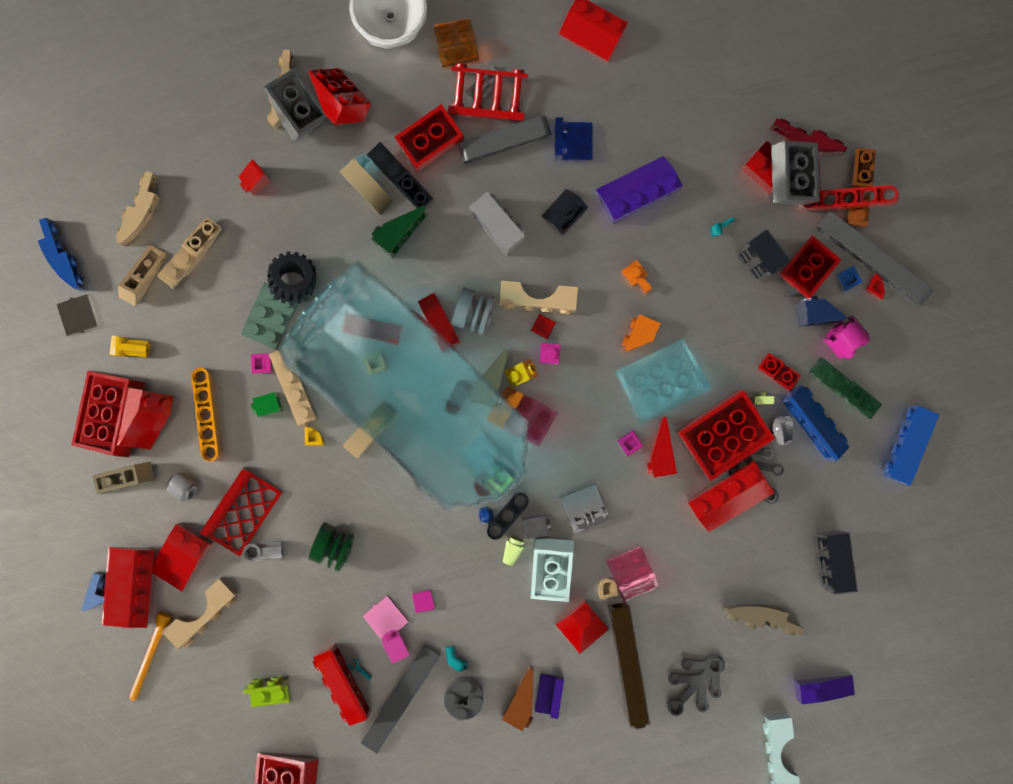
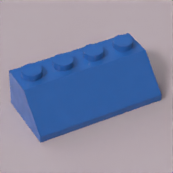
(815, 423)

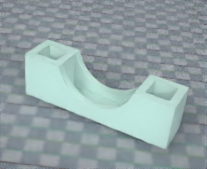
(779, 731)

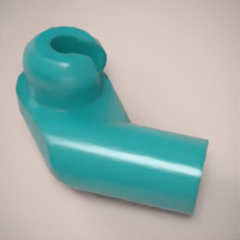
(453, 661)

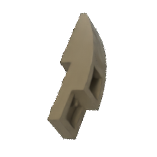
(756, 615)

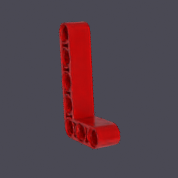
(859, 201)

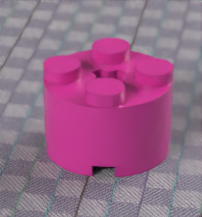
(847, 337)

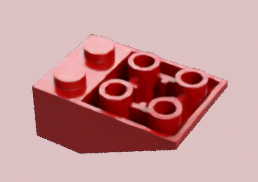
(339, 96)

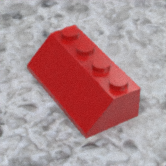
(730, 496)
(127, 587)
(342, 685)

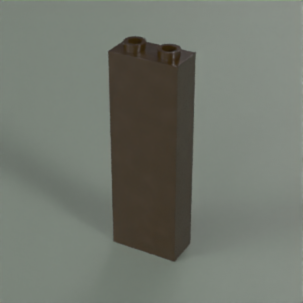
(628, 665)

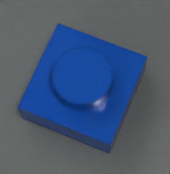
(848, 278)

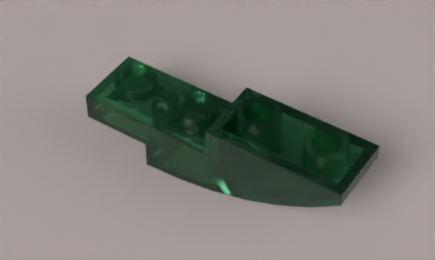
(844, 388)

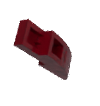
(826, 145)

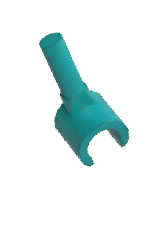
(717, 228)
(359, 669)

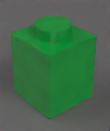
(266, 404)

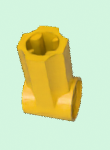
(126, 347)

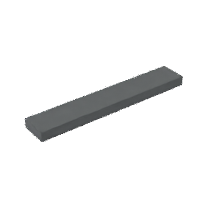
(400, 699)

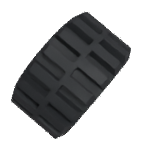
(291, 292)

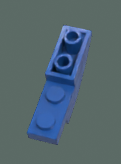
(61, 262)

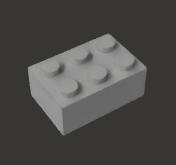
(497, 222)

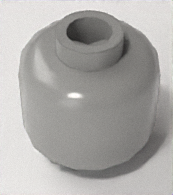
(182, 487)

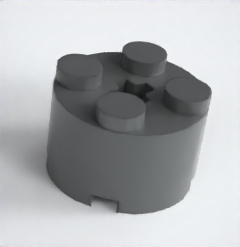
(463, 709)

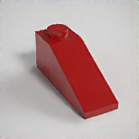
(437, 318)
(661, 455)

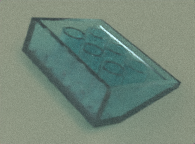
(662, 381)

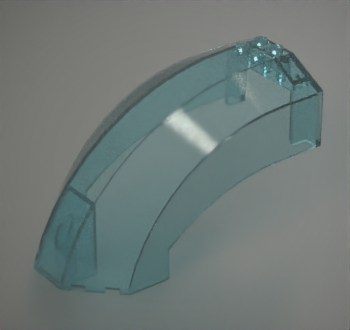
(394, 382)

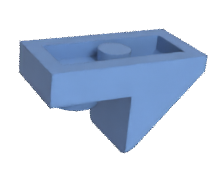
(93, 595)

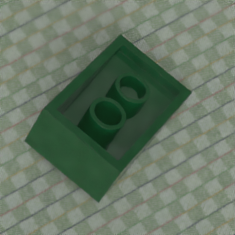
(396, 232)

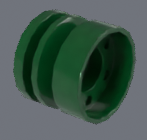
(331, 546)

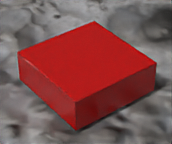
(543, 326)

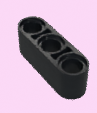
(503, 524)

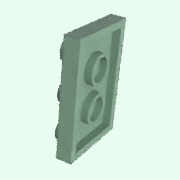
(268, 319)

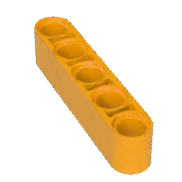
(200, 407)

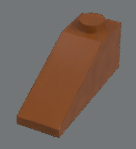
(520, 706)

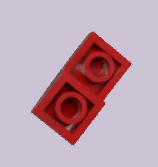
(779, 372)

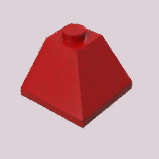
(582, 626)

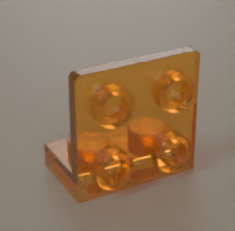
(456, 42)

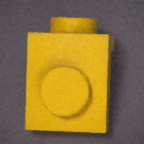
(521, 373)

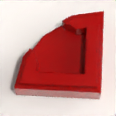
(876, 287)

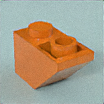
(642, 332)

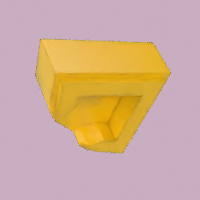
(313, 437)

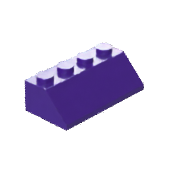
(639, 189)

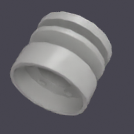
(473, 311)

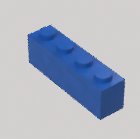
(911, 445)

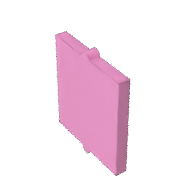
(385, 617)

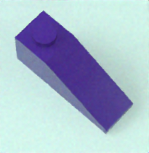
(824, 689)

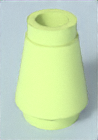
(513, 548)

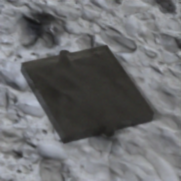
(77, 315)

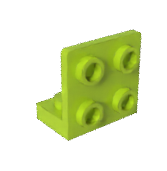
(268, 692)

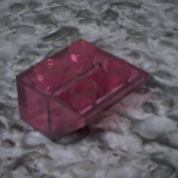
(538, 418)

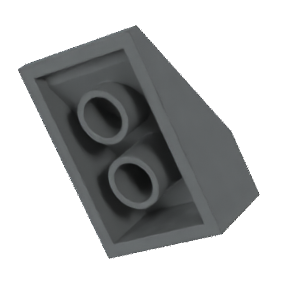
(295, 104)

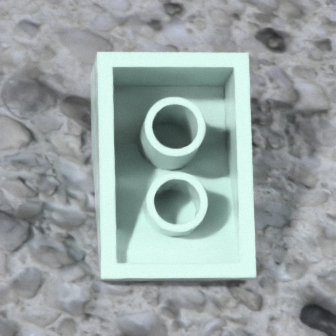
(552, 569)

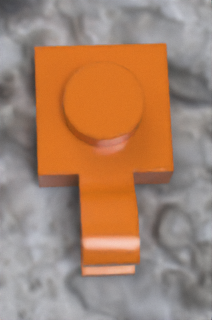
(635, 275)

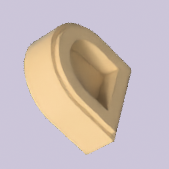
(608, 588)

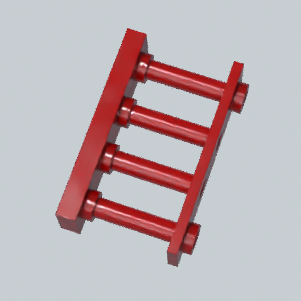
(495, 111)

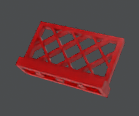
(226, 503)

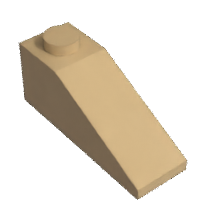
(141, 275)

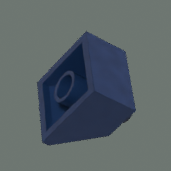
(817, 312)

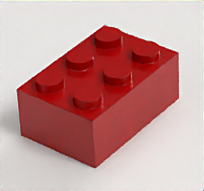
(429, 138)

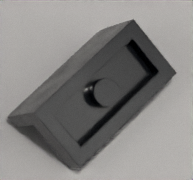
(565, 211)

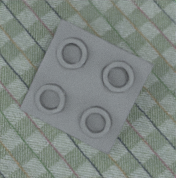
(584, 508)

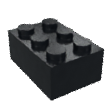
(763, 256)
(836, 562)

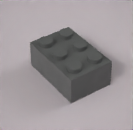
(795, 173)

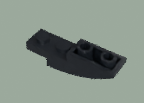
(399, 176)

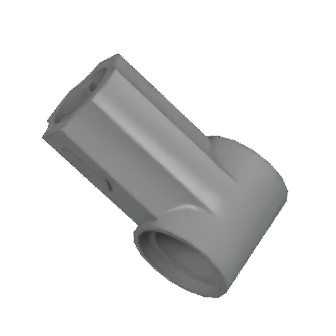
(265, 550)

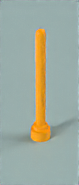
(162, 620)

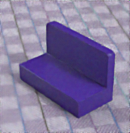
(549, 695)

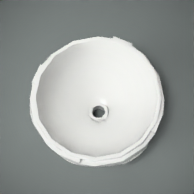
(372, 21)

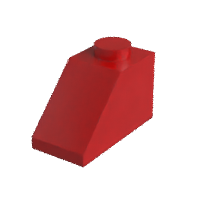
(253, 178)

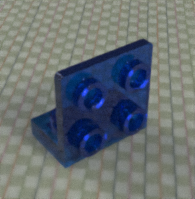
(573, 140)

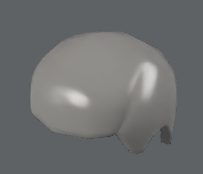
(782, 430)

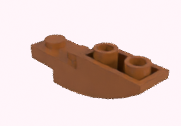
(861, 176)

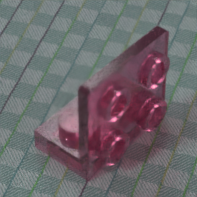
(632, 574)

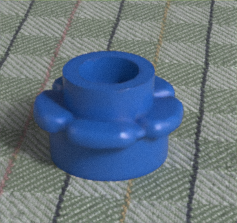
(485, 515)

